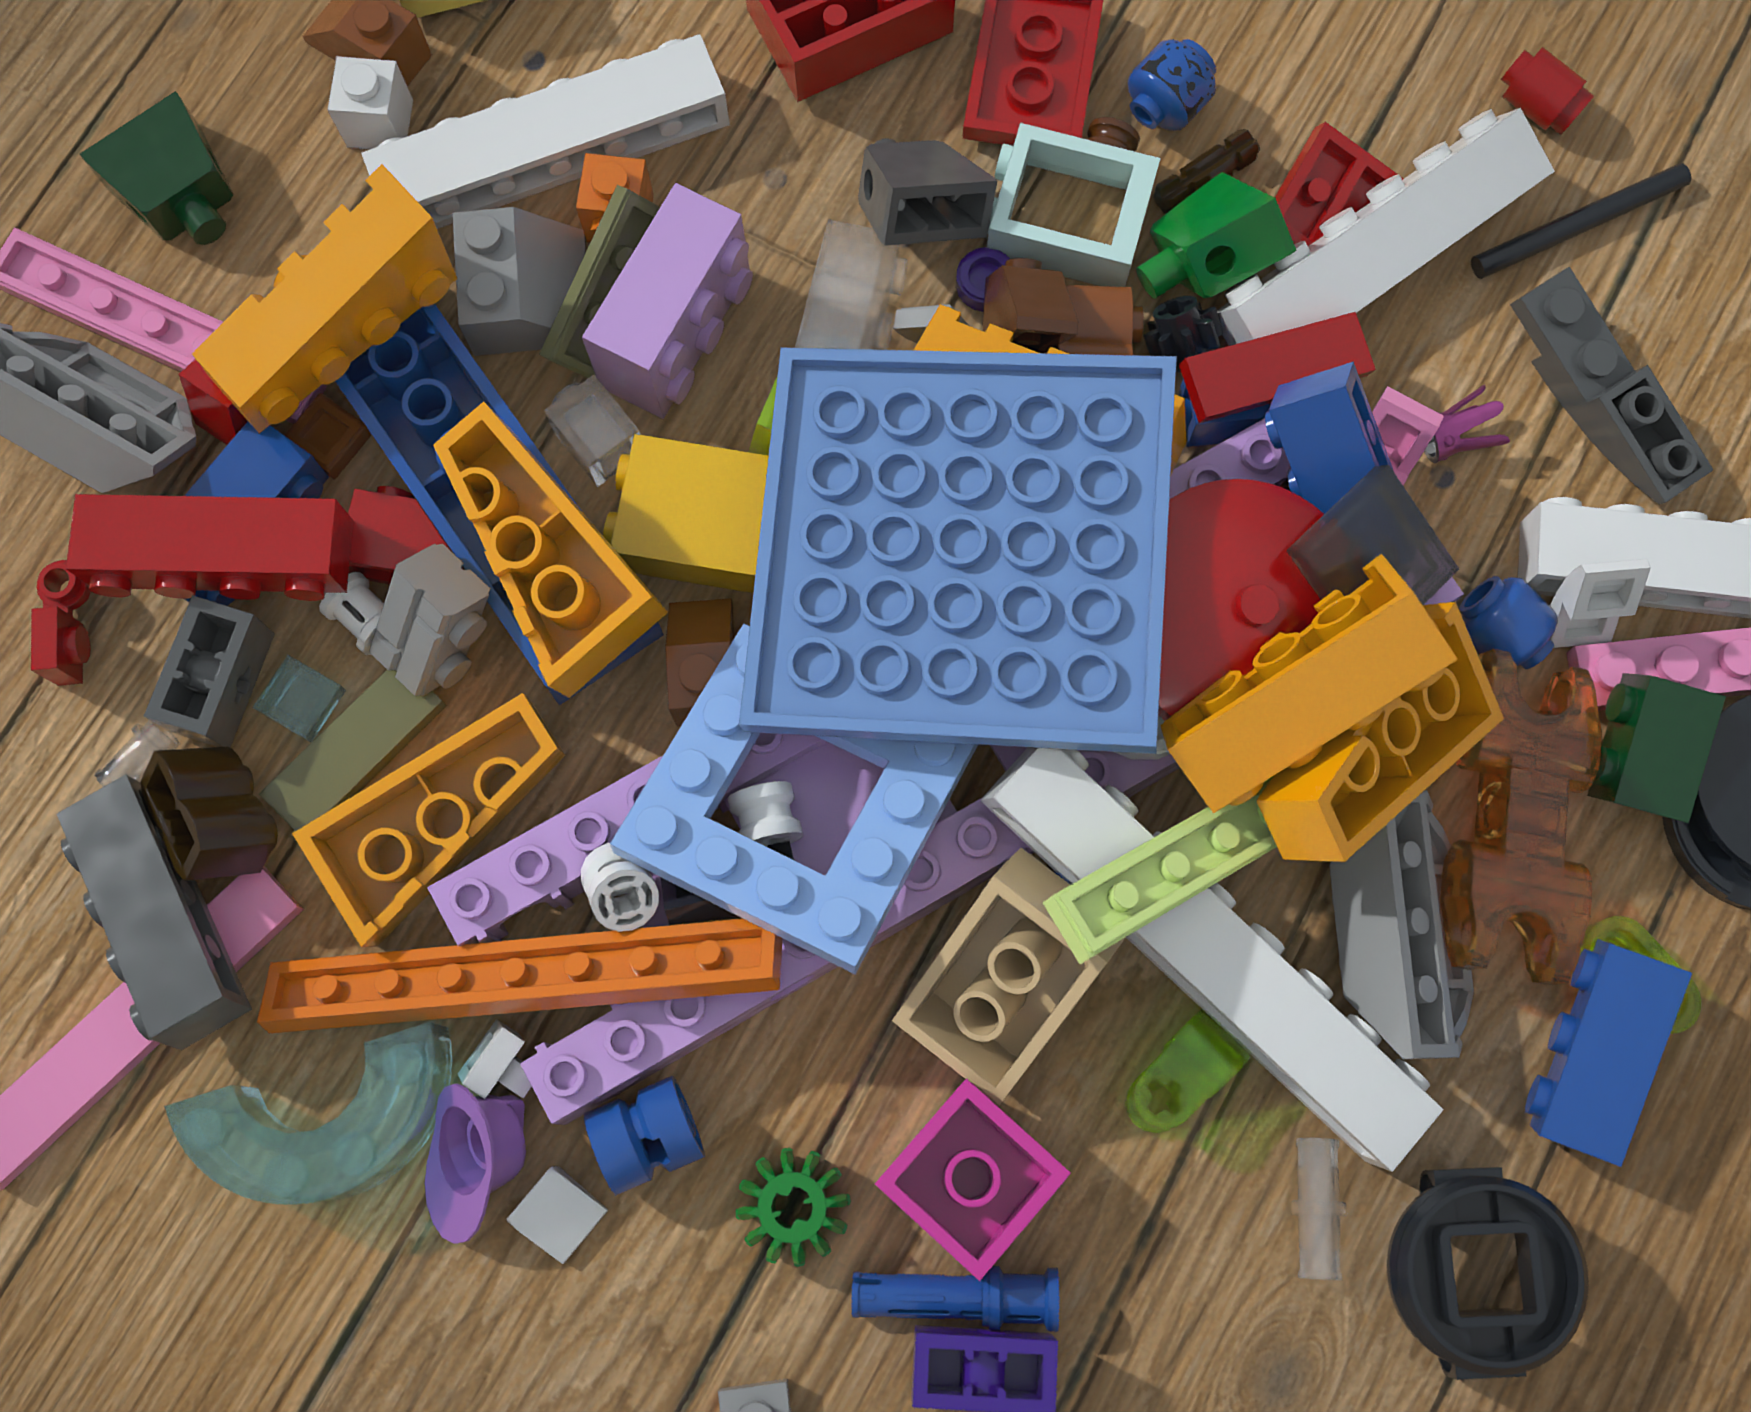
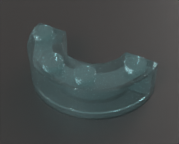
(377, 1134)

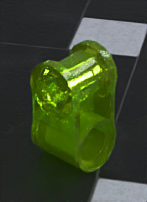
(1191, 1067)

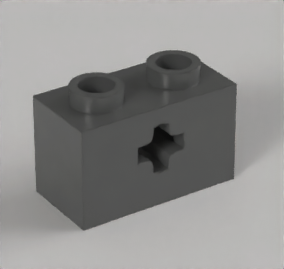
(210, 673)

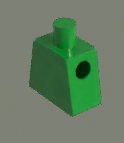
(1216, 239)

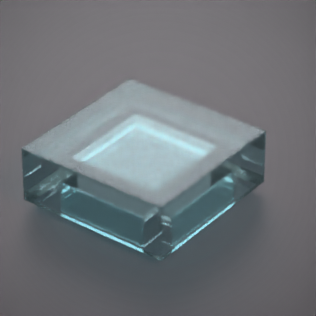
(299, 698)

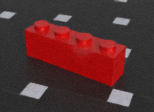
(210, 545)

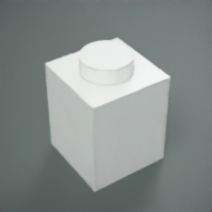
(369, 101)

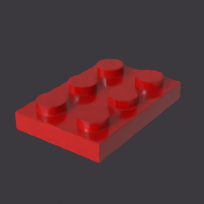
(1032, 68)

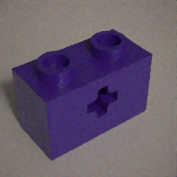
(984, 1370)

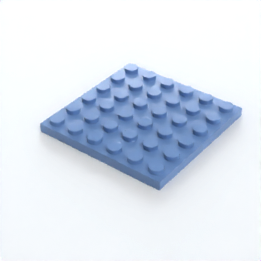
(963, 549)

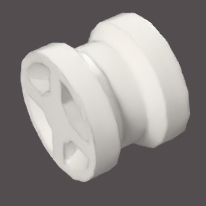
(766, 813)

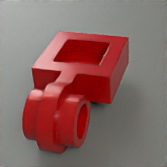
(57, 638)

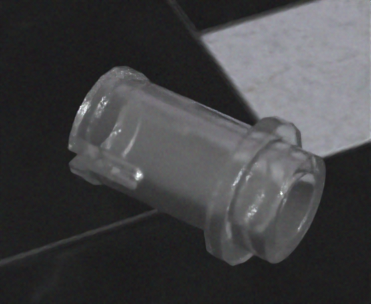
(136, 753)

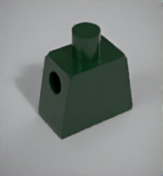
(164, 172)

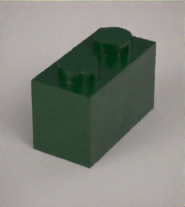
(1656, 745)

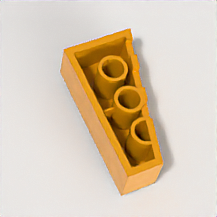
(329, 304)
(558, 570)

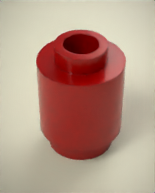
(1546, 90)

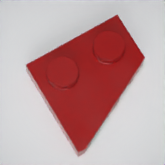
(1325, 180)

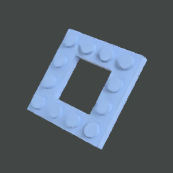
(823, 914)

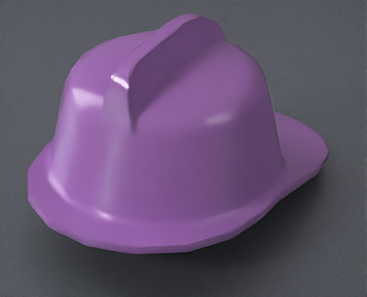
(471, 1154)

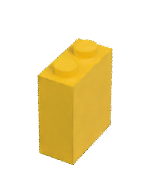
(689, 512)

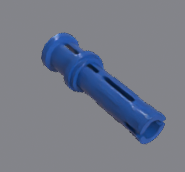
(993, 1299)

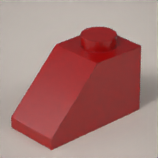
(387, 530)

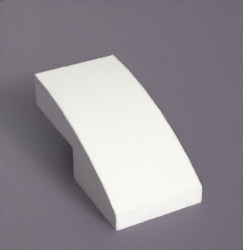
(1595, 598)

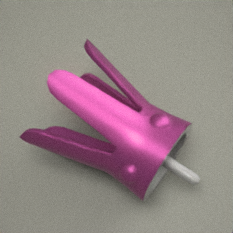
(1447, 437)

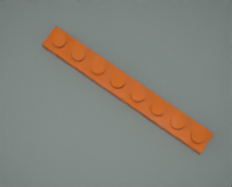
(521, 976)

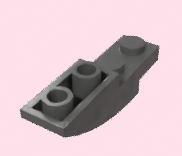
(1609, 400)

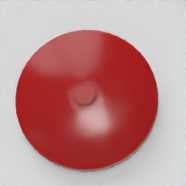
(1229, 582)

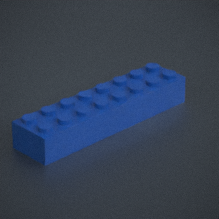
(408, 400)

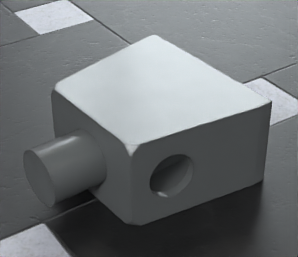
(924, 193)

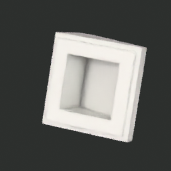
(557, 1214)

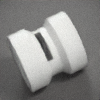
(609, 876)

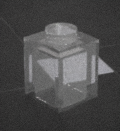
(591, 427)

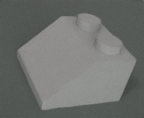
(512, 276)

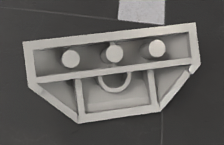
(88, 410)
(1395, 937)

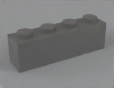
(152, 917)

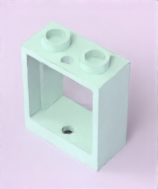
(1083, 159)

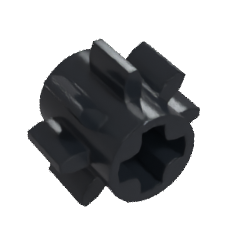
(1182, 329)

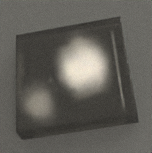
(1364, 523)

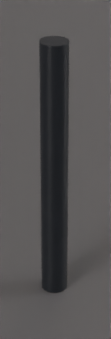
(1580, 220)

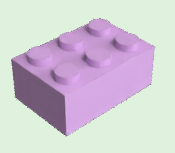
(670, 301)

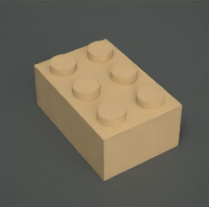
(1000, 981)

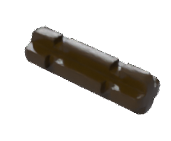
(1236, 154)

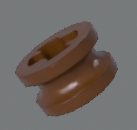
(1113, 133)

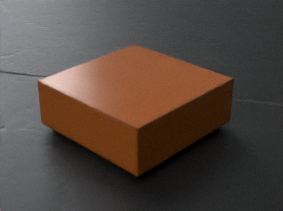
(329, 434)

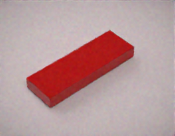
(1250, 371)

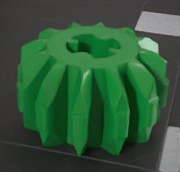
(802, 1227)

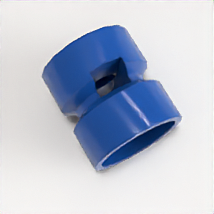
(643, 1135)

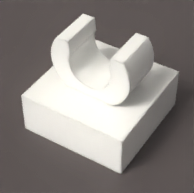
(496, 1061)

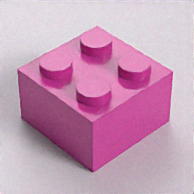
(972, 1179)

